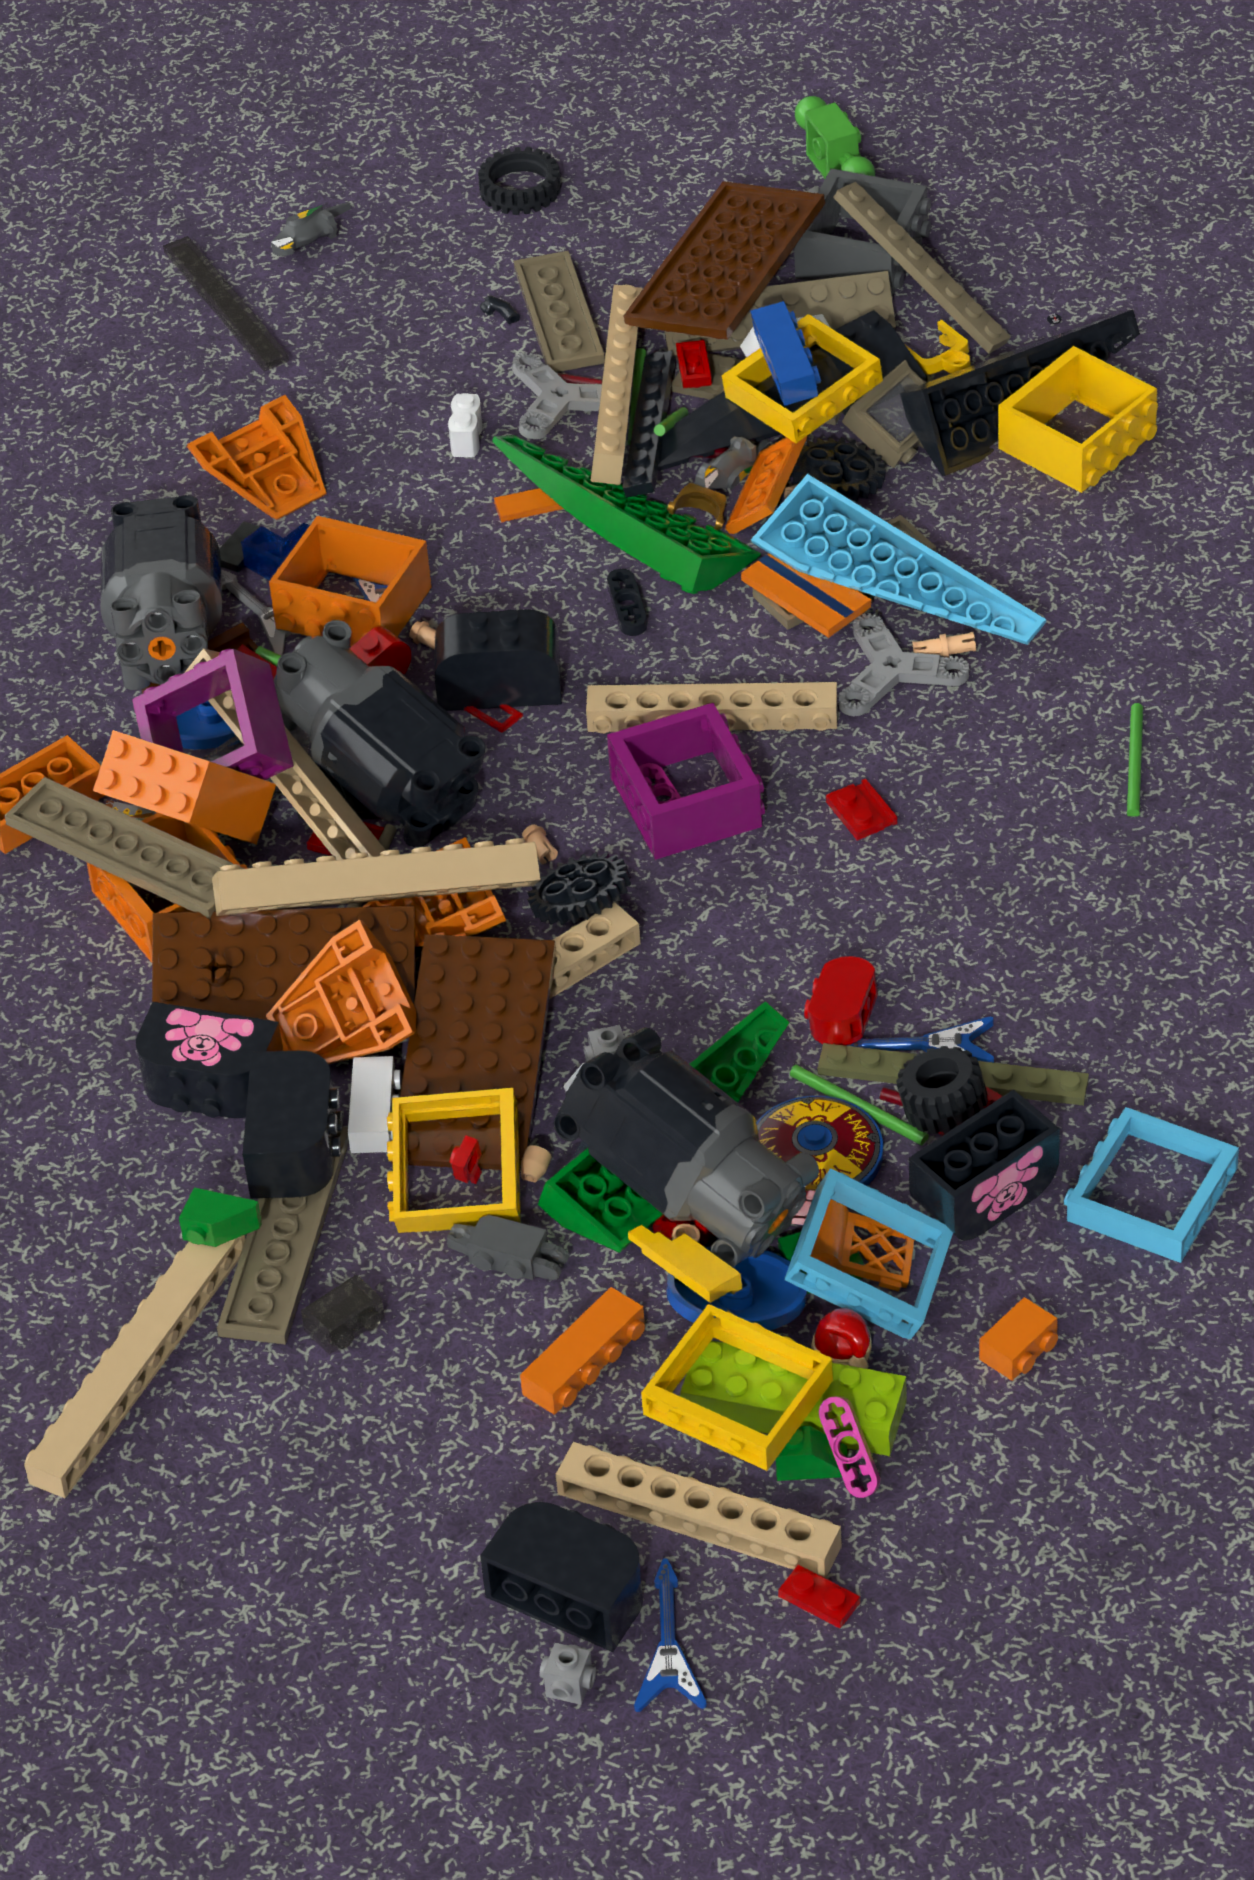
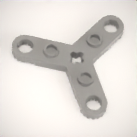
(548, 385)
(880, 677)

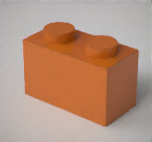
(1018, 1339)

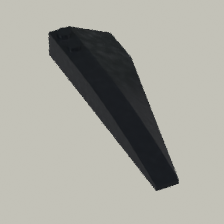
(959, 411)
(721, 419)

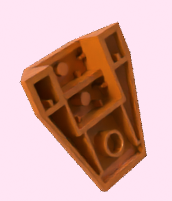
(265, 460)
(346, 1001)

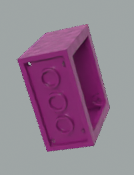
(256, 705)
(696, 817)

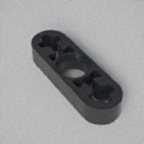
(630, 593)

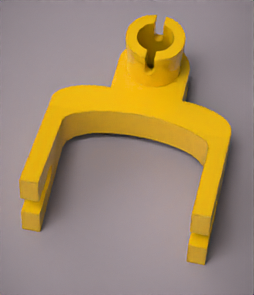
(953, 359)

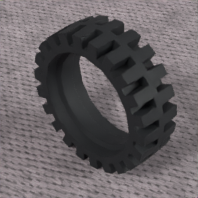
(519, 161)

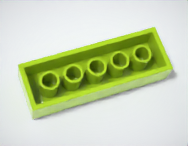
(760, 1392)

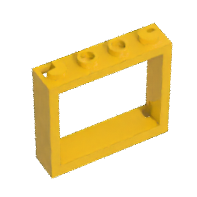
(753, 370)
(448, 1106)
(718, 1430)

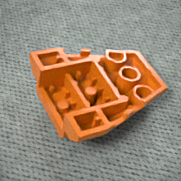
(451, 913)

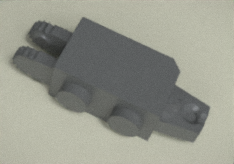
(508, 1248)

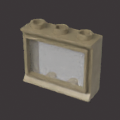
(881, 419)

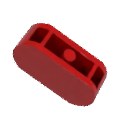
(383, 648)
(842, 1001)

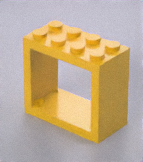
(1095, 384)

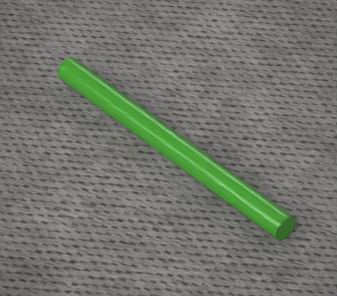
(640, 354)
(1135, 759)
(878, 1115)

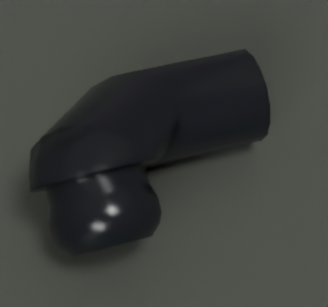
(503, 307)

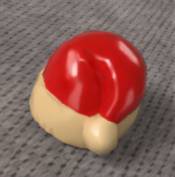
(843, 1338)

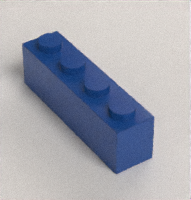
(785, 353)

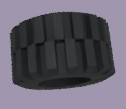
(941, 1089)

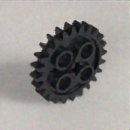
(842, 467)
(579, 888)

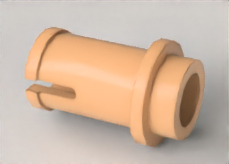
(423, 634)
(543, 847)

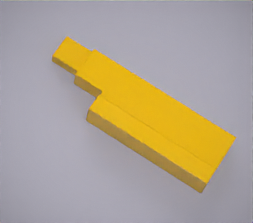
(689, 1263)

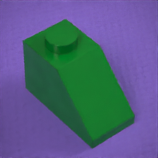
(217, 1217)
(808, 1457)

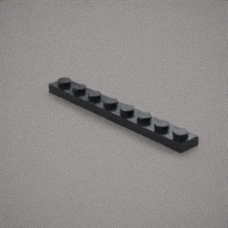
(650, 411)

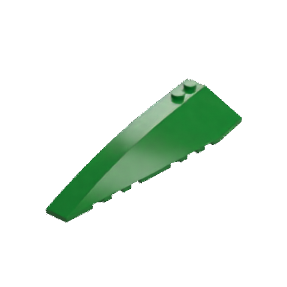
(642, 528)
(604, 1208)

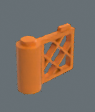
(835, 1247)

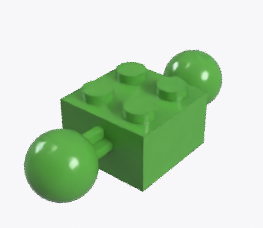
(831, 137)

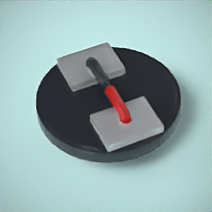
(1054, 318)

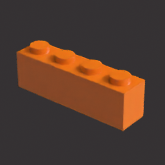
(583, 1351)

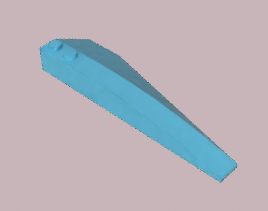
(848, 545)

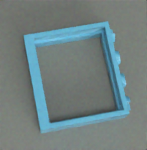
(1134, 1230)
(849, 1291)

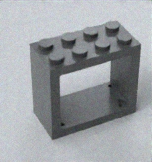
(828, 256)

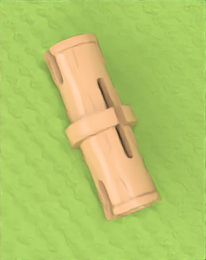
(945, 645)

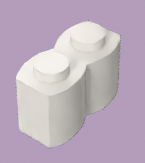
(465, 425)

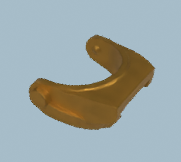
(700, 498)

